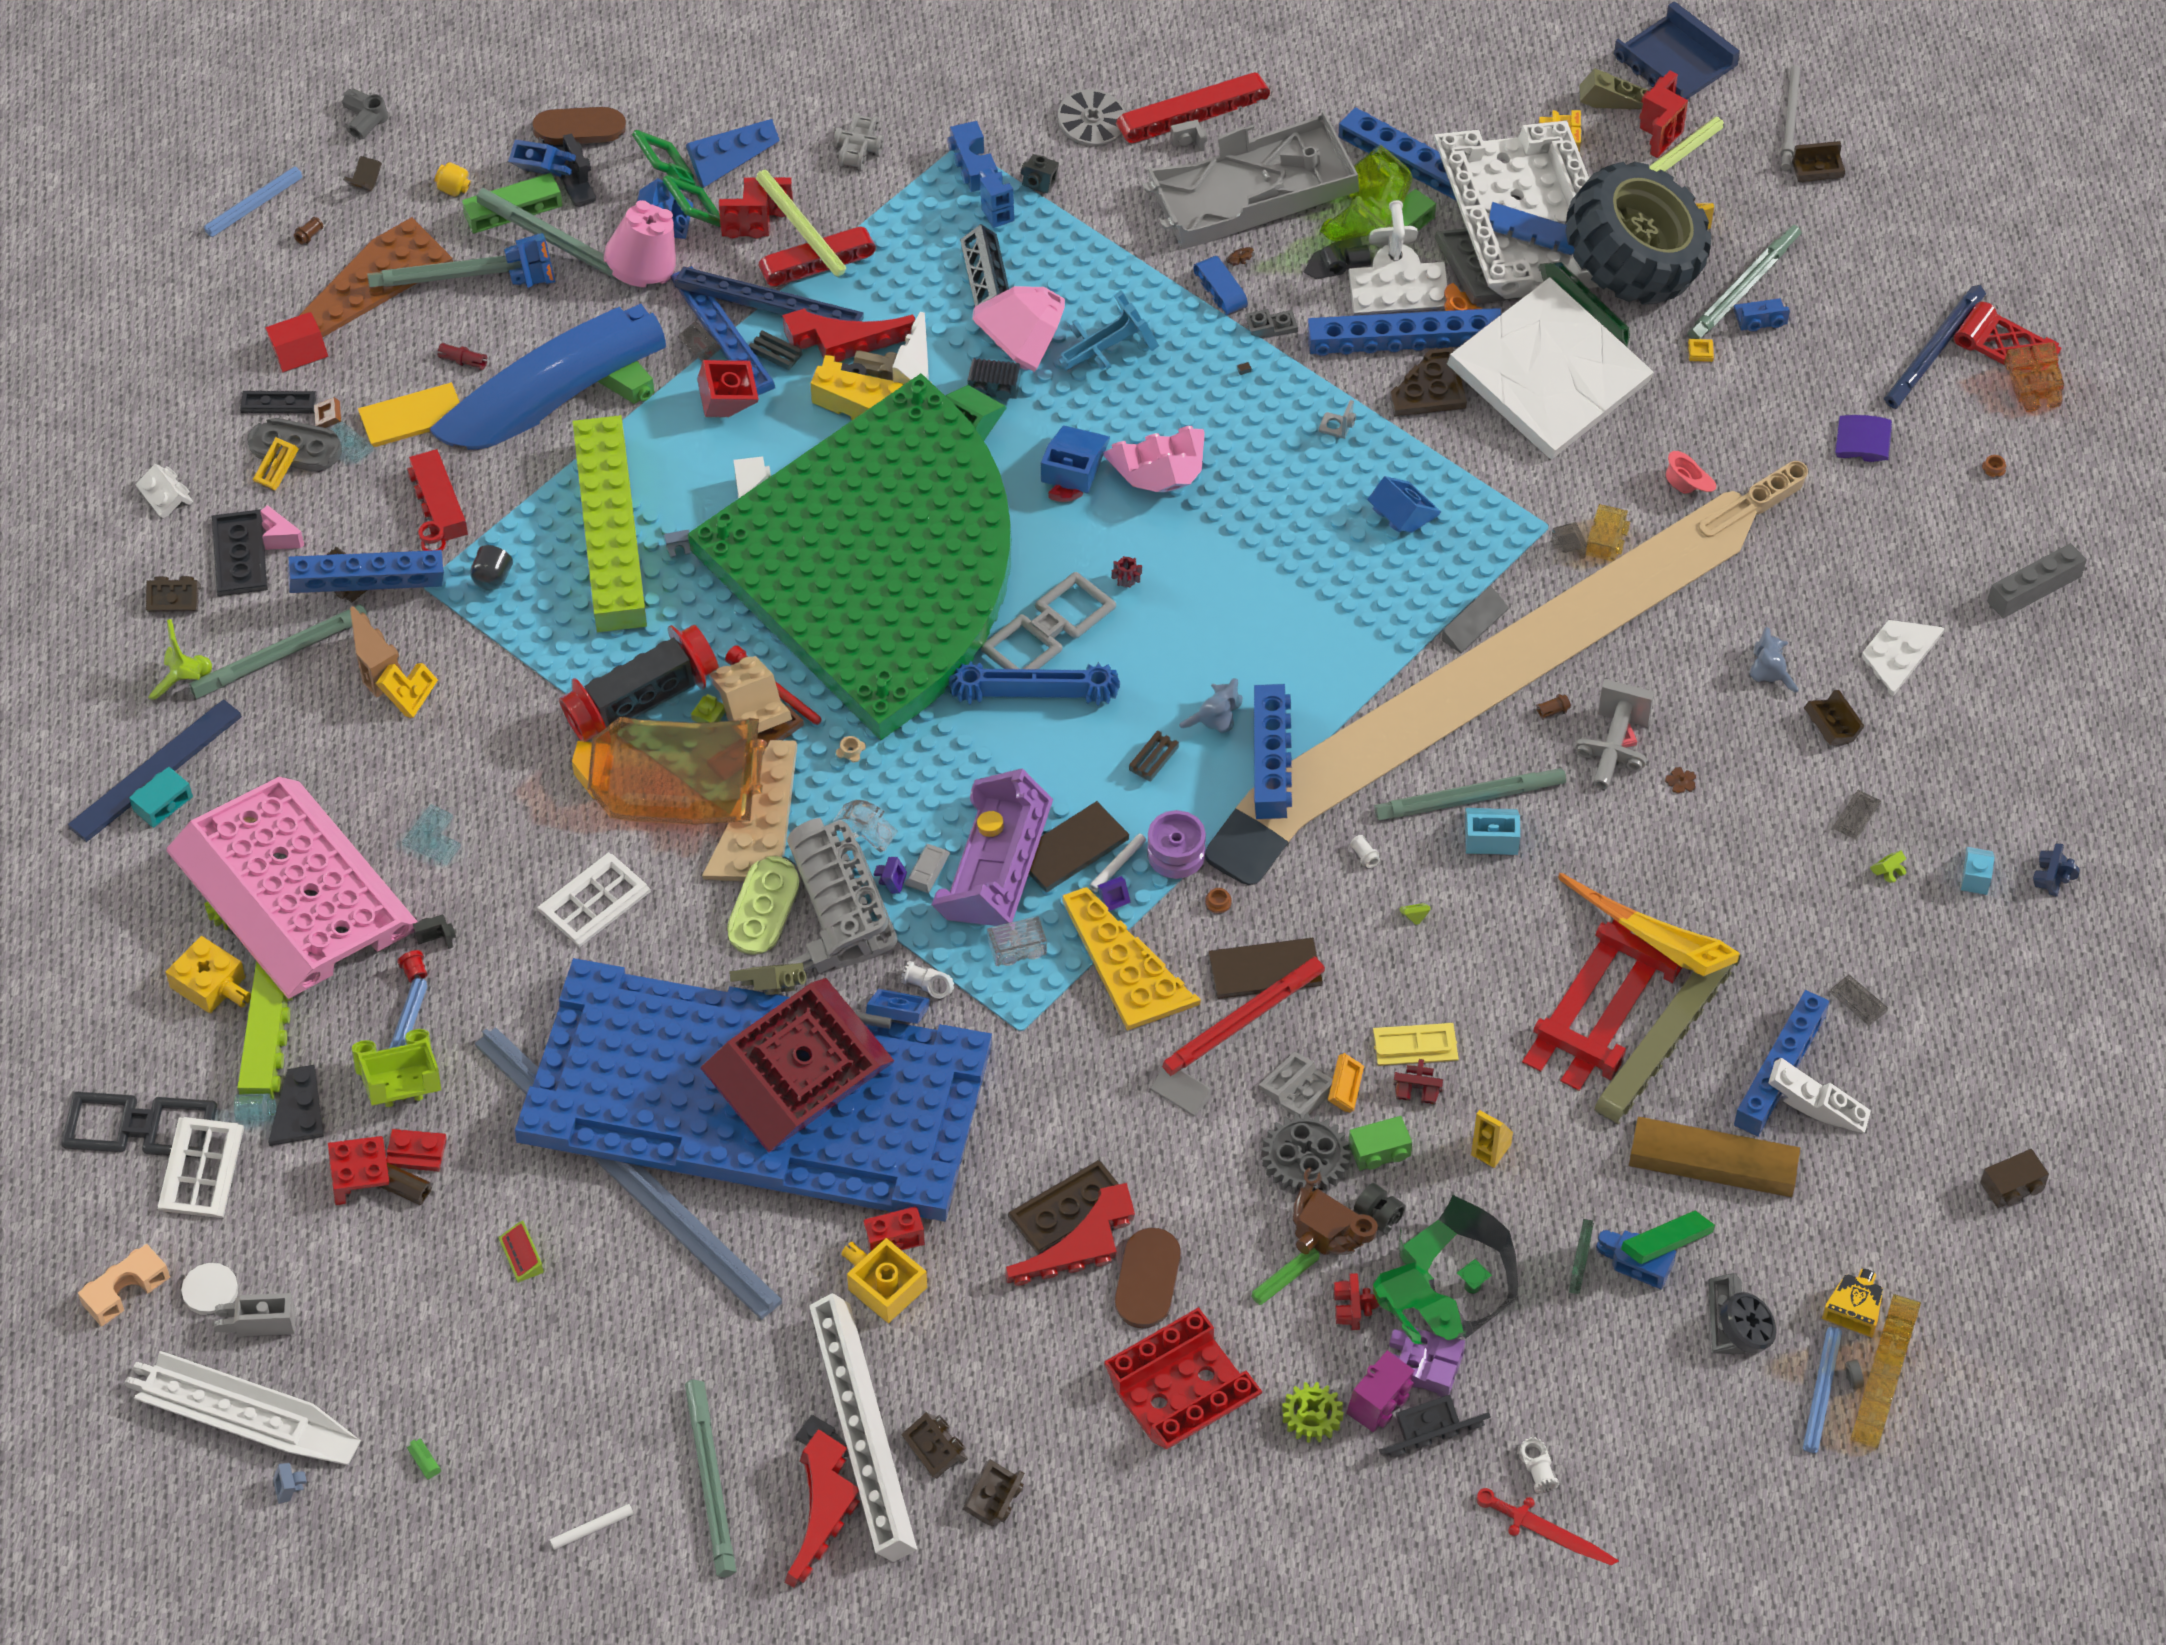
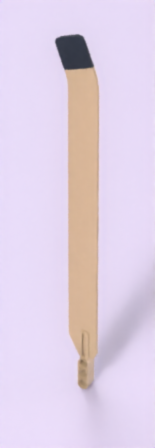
(1496, 670)

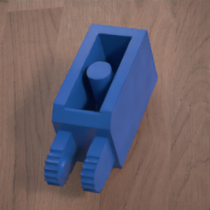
(540, 158)
(1652, 1272)

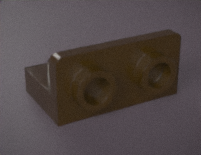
(172, 595)
(934, 1444)

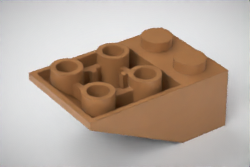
(371, 651)

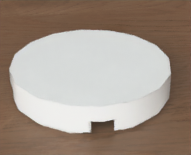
(208, 1287)

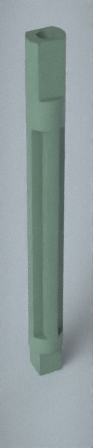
(536, 226)
(441, 271)
(1744, 283)
(272, 653)
(1469, 794)
(710, 1478)

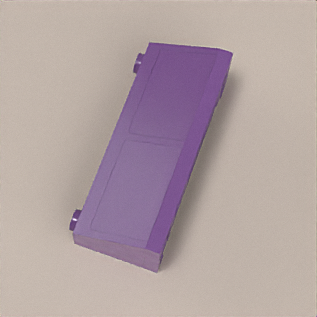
(997, 867)

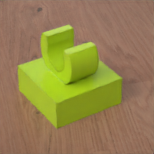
(708, 710)
(1888, 865)

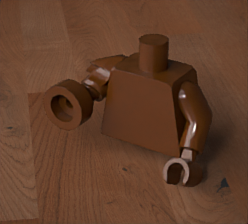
(1327, 1223)

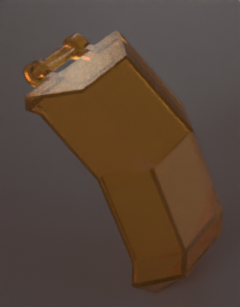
(677, 770)

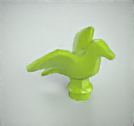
(180, 665)

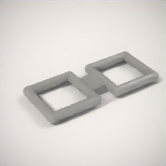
(1050, 623)

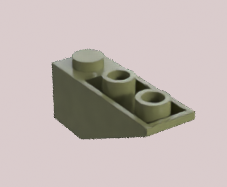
(1610, 92)

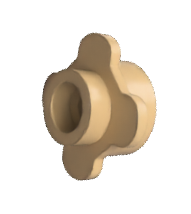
(850, 743)

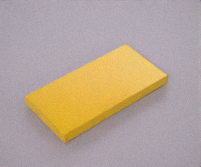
(407, 414)

